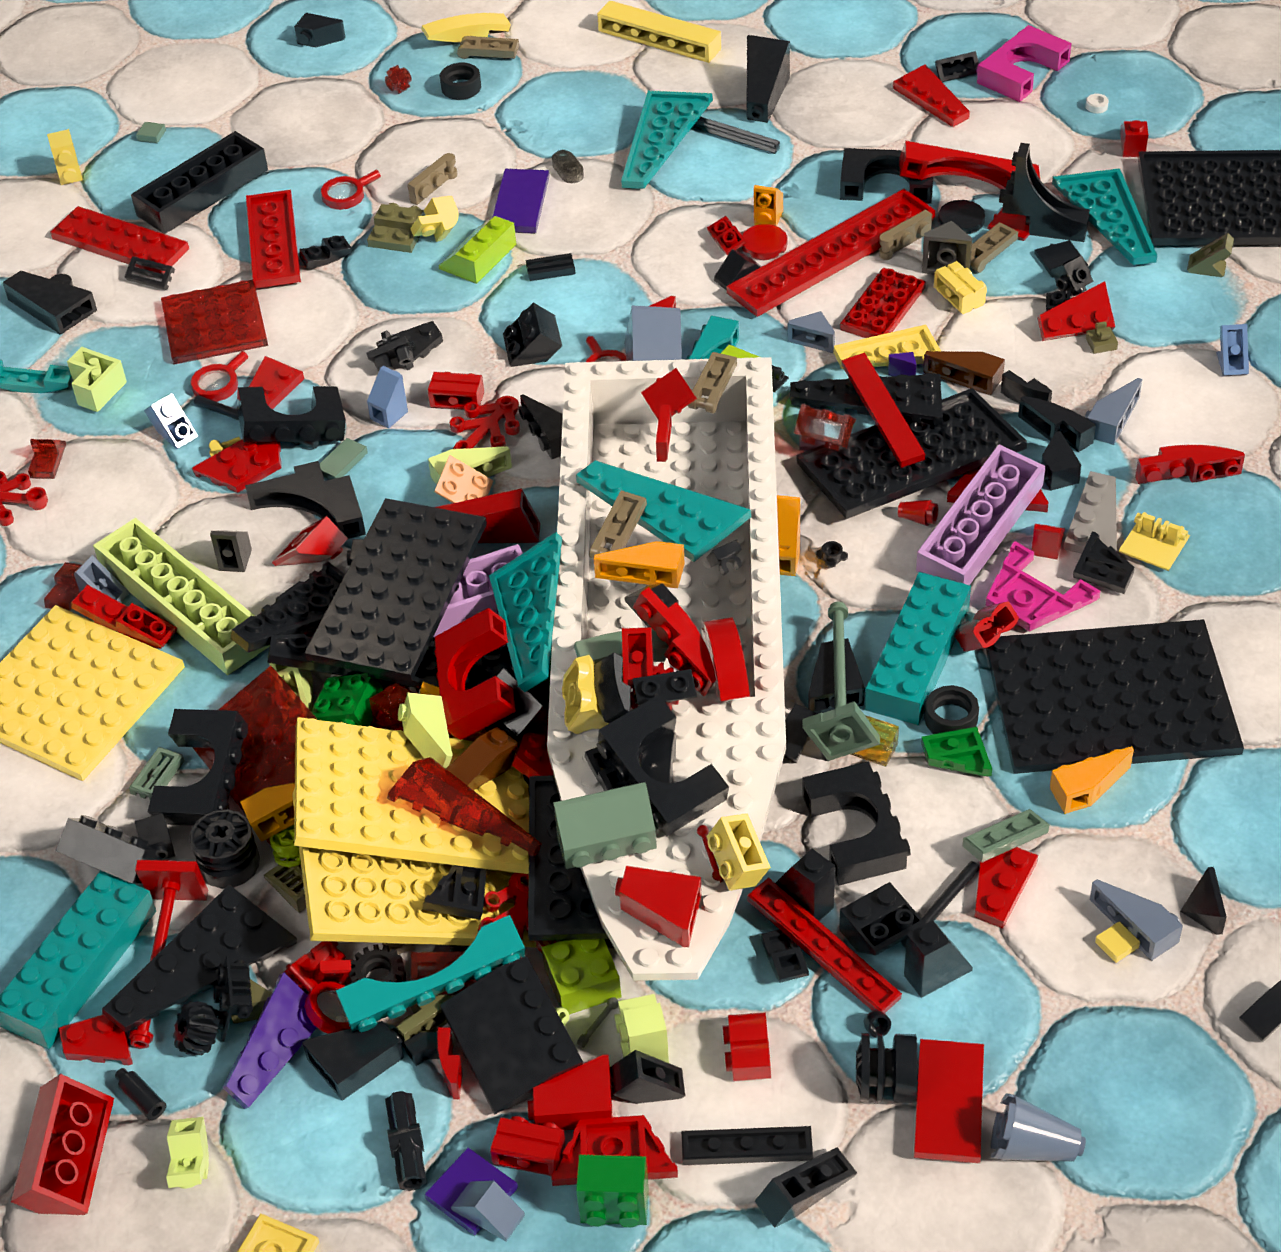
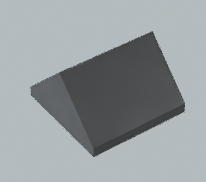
(945, 246)

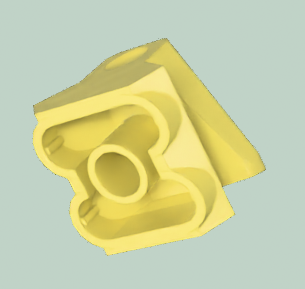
(580, 697)

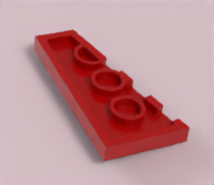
(931, 94)

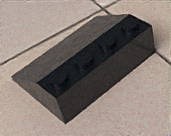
(510, 1034)

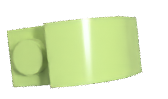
(188, 1153)

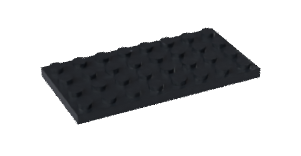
(870, 476)
(396, 590)

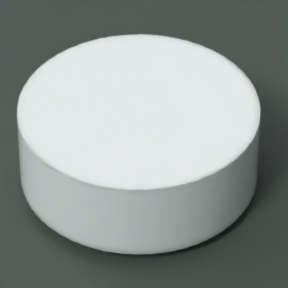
(1097, 103)

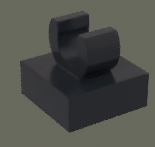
(725, 554)

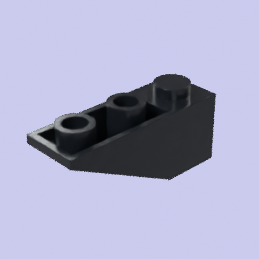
(543, 423)

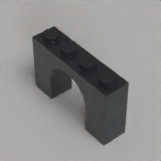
(863, 164)
(263, 424)
(202, 729)
(859, 790)
(671, 803)

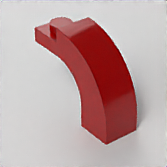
(727, 658)

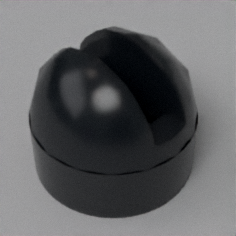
(881, 1018)

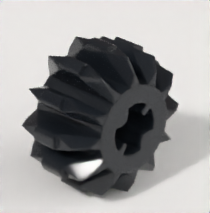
(196, 1028)

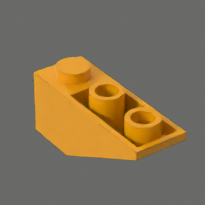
(788, 534)
(1085, 782)

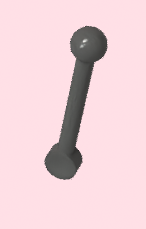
(612, 1003)

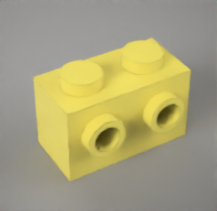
(738, 852)

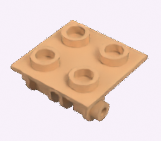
(461, 482)

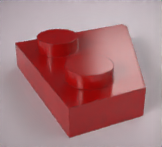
(96, 1041)

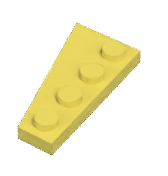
(879, 347)

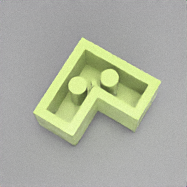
(95, 378)
(642, 1027)

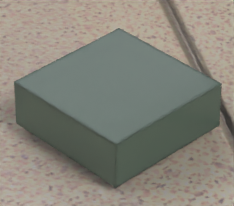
(151, 132)

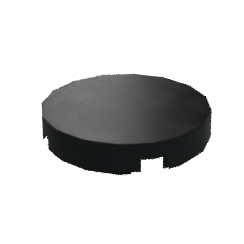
(963, 213)

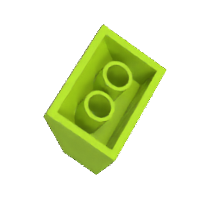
(481, 250)

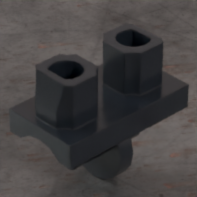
(392, 347)

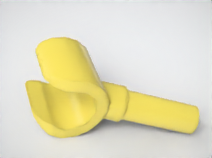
(215, 445)

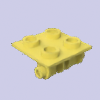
(1154, 542)

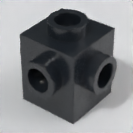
(1072, 275)

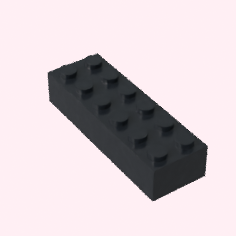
(199, 182)

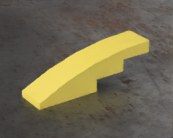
(456, 27)

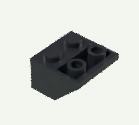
(532, 337)
(878, 920)

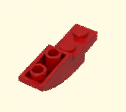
(1195, 461)
(127, 620)
(685, 643)

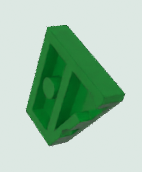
(957, 751)

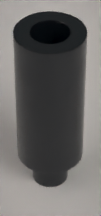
(140, 1094)

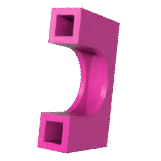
(1029, 44)

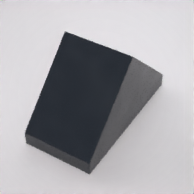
(735, 267)

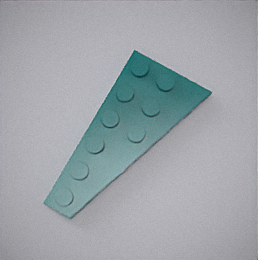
(1111, 211)

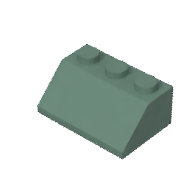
(605, 825)

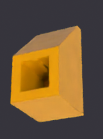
(767, 205)

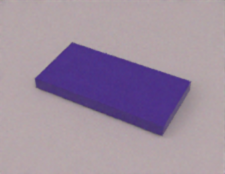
(522, 198)

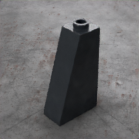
(49, 300)

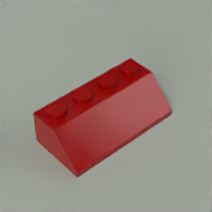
(63, 1148)

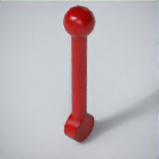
(703, 831)

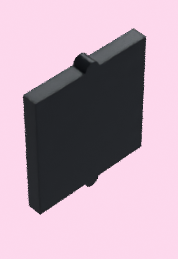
(1056, 254)

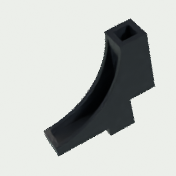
(1043, 210)
(312, 494)

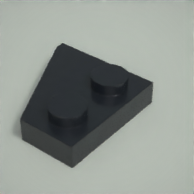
(426, 338)
(1103, 566)
(459, 893)

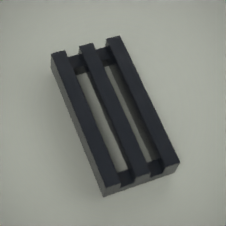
(550, 267)
(146, 281)

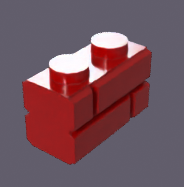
(455, 390)
(528, 1145)

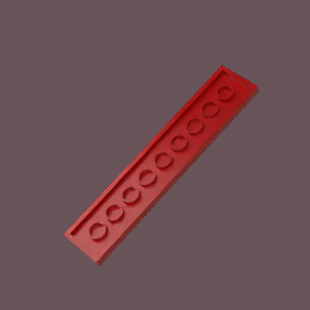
(824, 254)

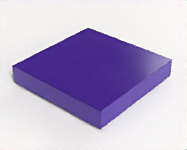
(457, 1177)

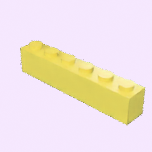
(659, 31)

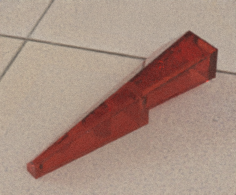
(445, 795)

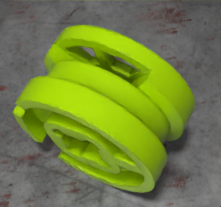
(283, 847)

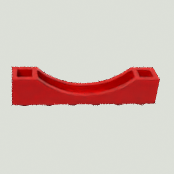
(927, 161)

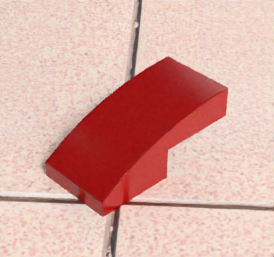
(450, 1063)

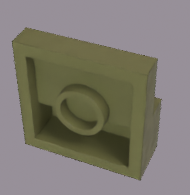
(393, 228)

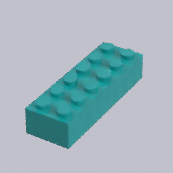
(917, 648)
(75, 958)

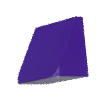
(901, 364)

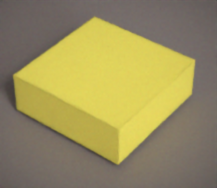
(1117, 942)

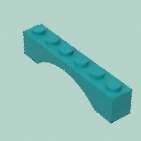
(715, 337)
(373, 1000)

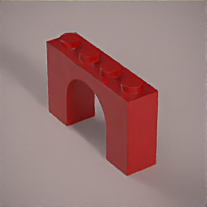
(456, 654)

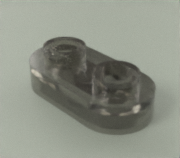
(567, 166)

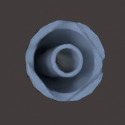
(1033, 1134)

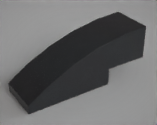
(1051, 418)

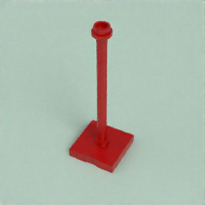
(167, 883)

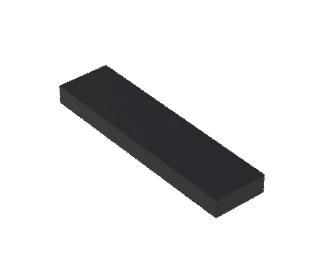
(747, 1145)

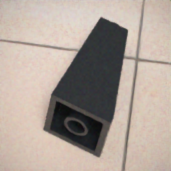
(766, 75)

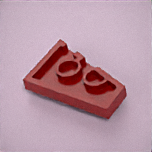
(1077, 314)
(276, 380)
(1002, 883)

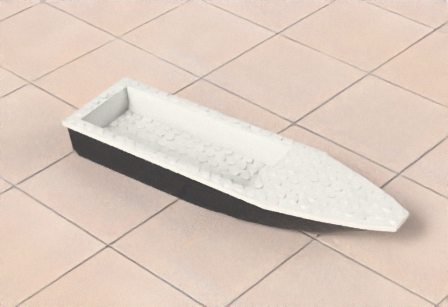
(743, 738)

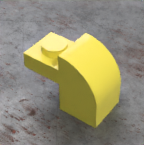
(439, 219)

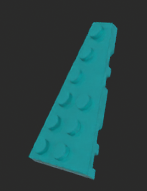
(661, 127)
(671, 511)
(527, 601)

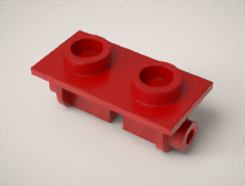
(323, 951)

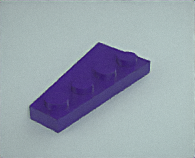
(271, 1042)

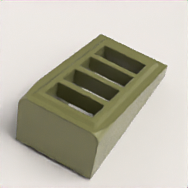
(296, 900)

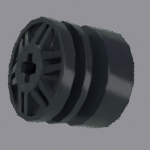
(225, 848)
(888, 1067)

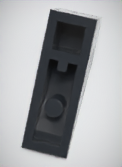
(804, 1186)

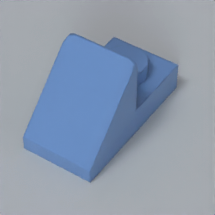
(1234, 349)

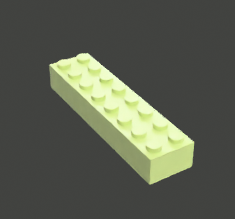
(176, 592)

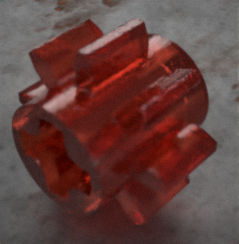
(398, 79)

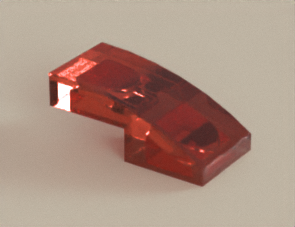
(65, 587)

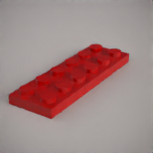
(118, 239)
(273, 239)

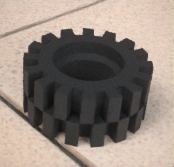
(378, 959)

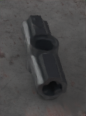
(405, 1141)

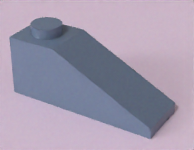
(1114, 411)
(1145, 919)

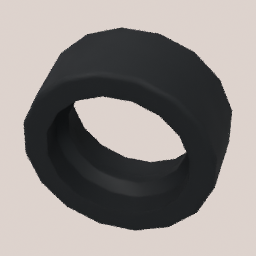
(461, 90)
(946, 696)

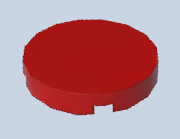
(765, 241)

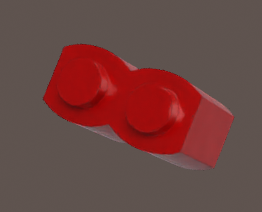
(986, 626)
(749, 1046)

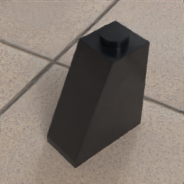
(821, 692)
(811, 883)
(932, 959)
(354, 1058)

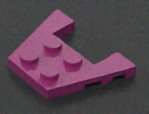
(1032, 599)

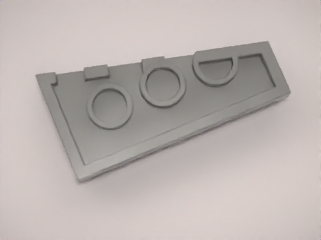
(1094, 513)

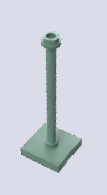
(845, 727)

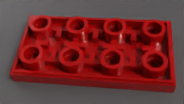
(883, 304)
(949, 1101)

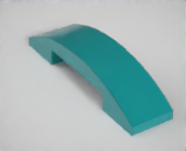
(34, 380)

